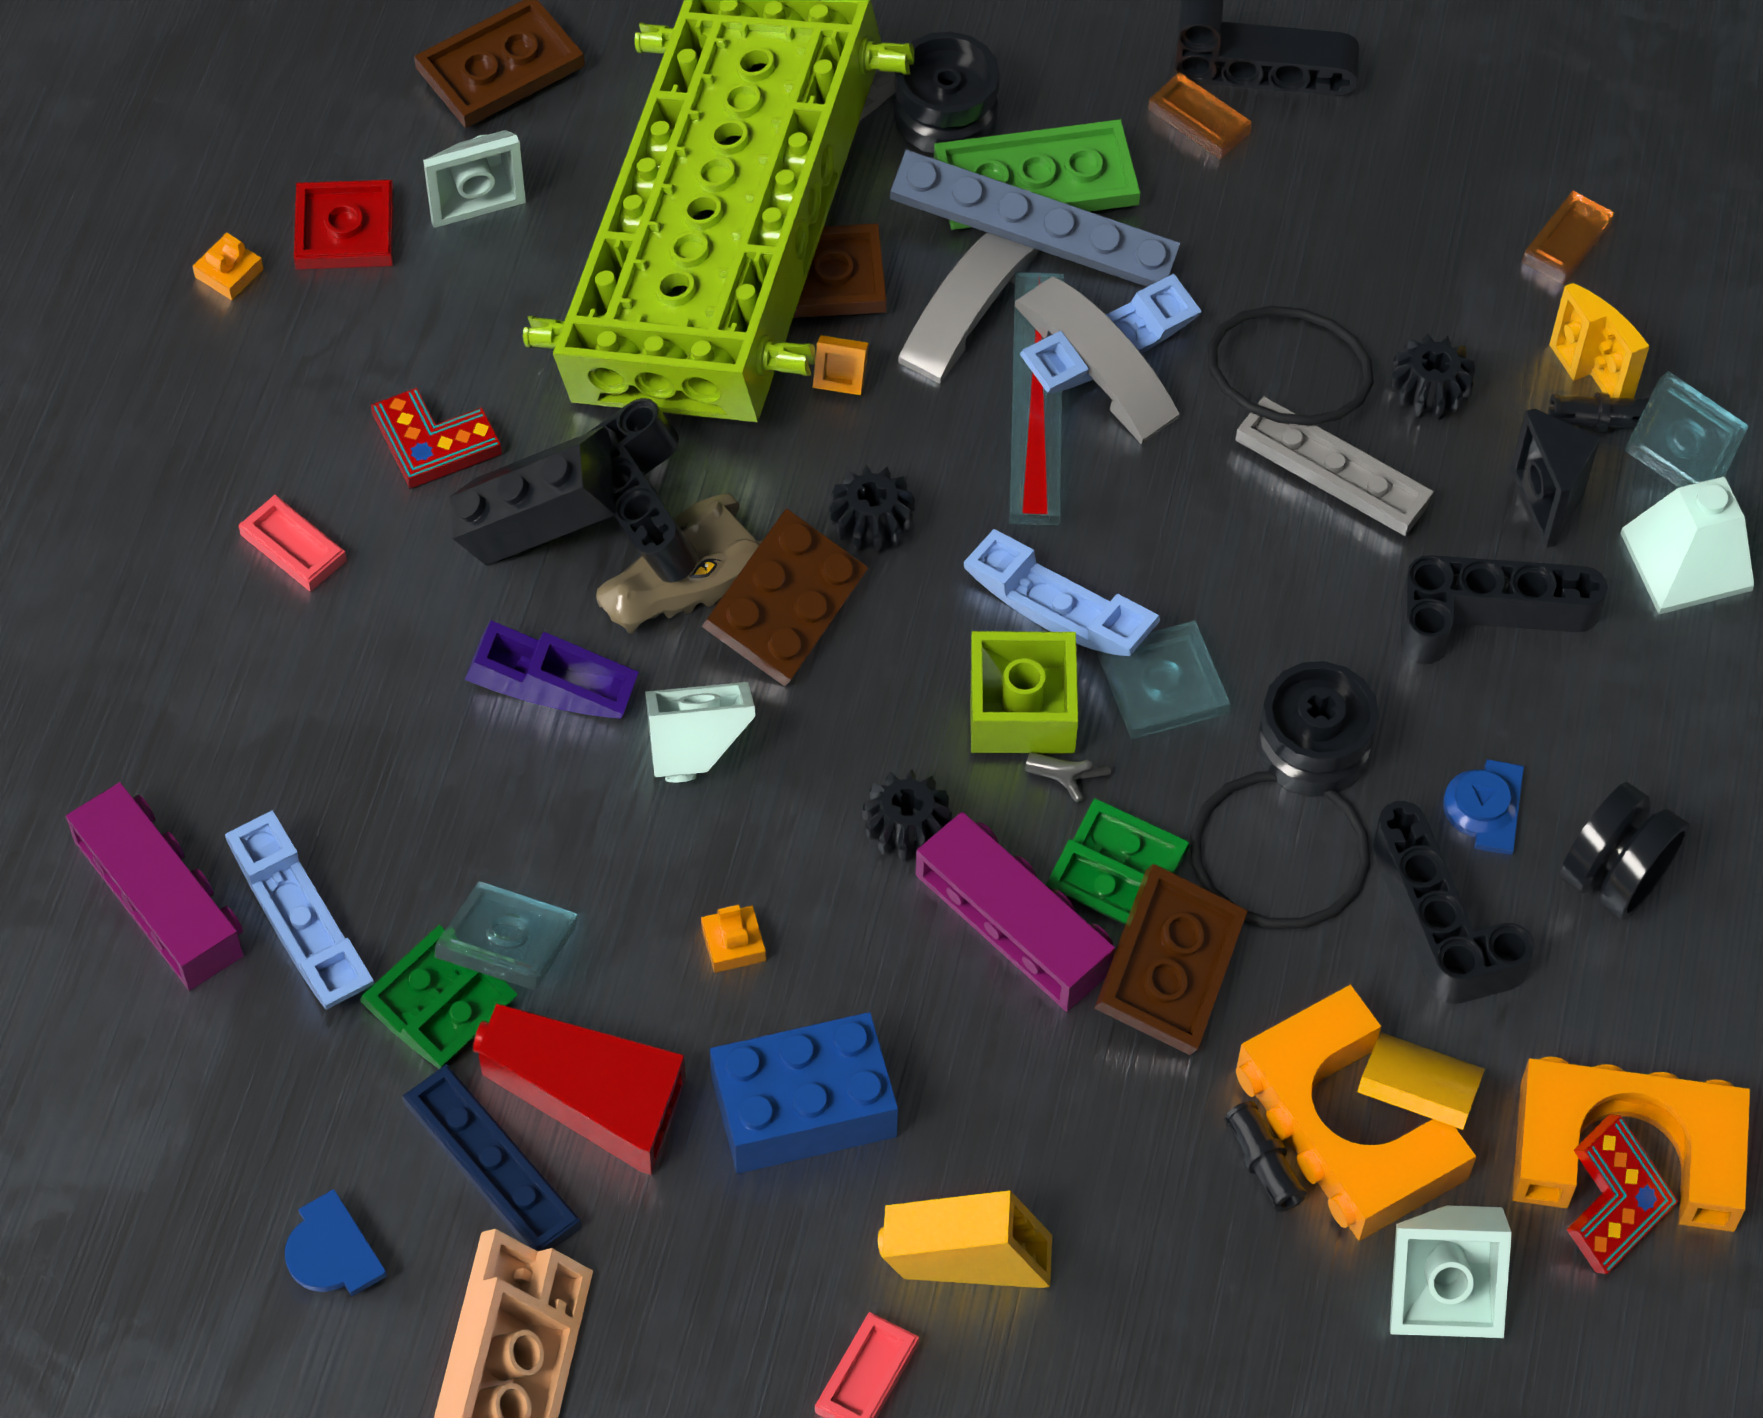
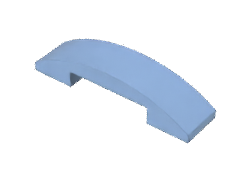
(1145, 321)
(1055, 602)
(297, 911)

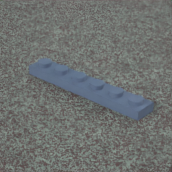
(1033, 220)

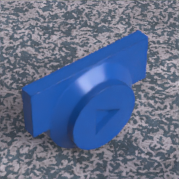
(1486, 805)
(330, 1249)

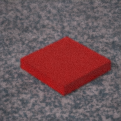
(344, 224)

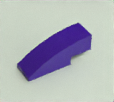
(550, 673)

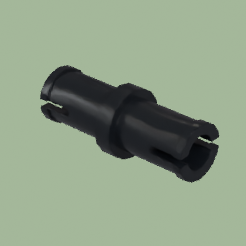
(1598, 411)
(1265, 1156)

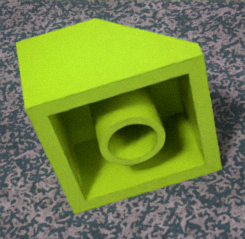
(1023, 692)

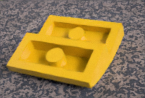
(1598, 342)
(1421, 1080)

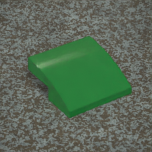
(1110, 858)
(435, 1002)

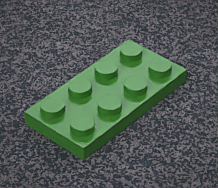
(1070, 164)

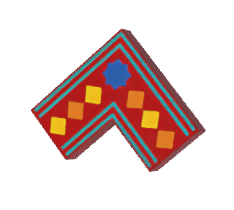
(430, 449)
(1631, 1196)

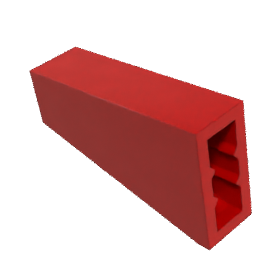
(585, 1079)

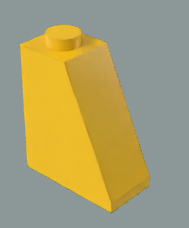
(967, 1241)

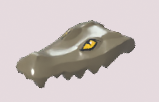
(722, 553)

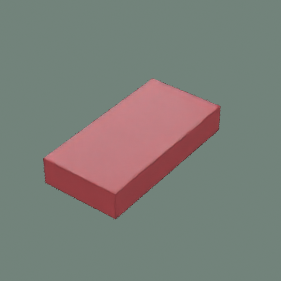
(292, 543)
(868, 1370)

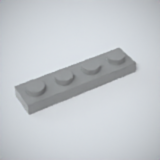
(1337, 468)

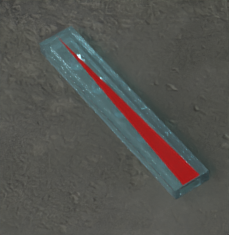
(1034, 427)

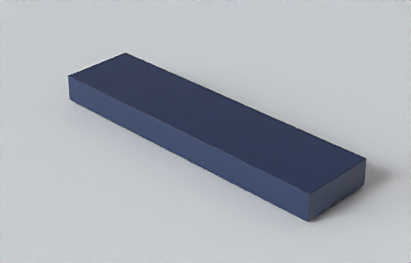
(491, 1161)

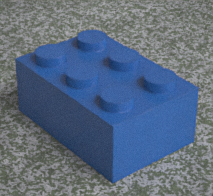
(803, 1092)

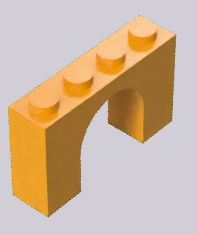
(1699, 1118)
(1363, 1182)

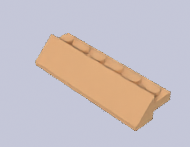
(514, 1332)

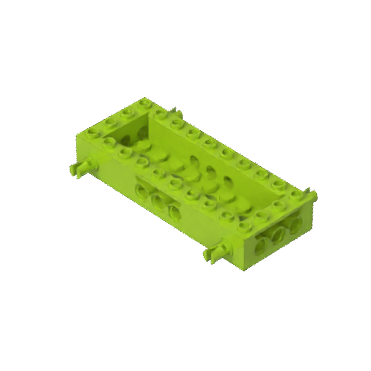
(770, 197)

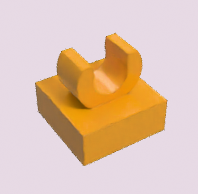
(228, 266)
(840, 365)
(733, 938)

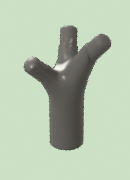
(1065, 771)

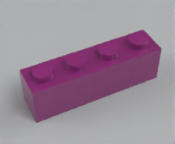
(156, 885)
(1015, 910)

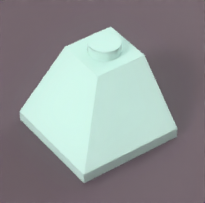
(475, 178)
(1692, 546)
(695, 726)
(1451, 1273)

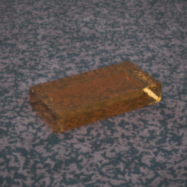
(1199, 115)
(1567, 237)

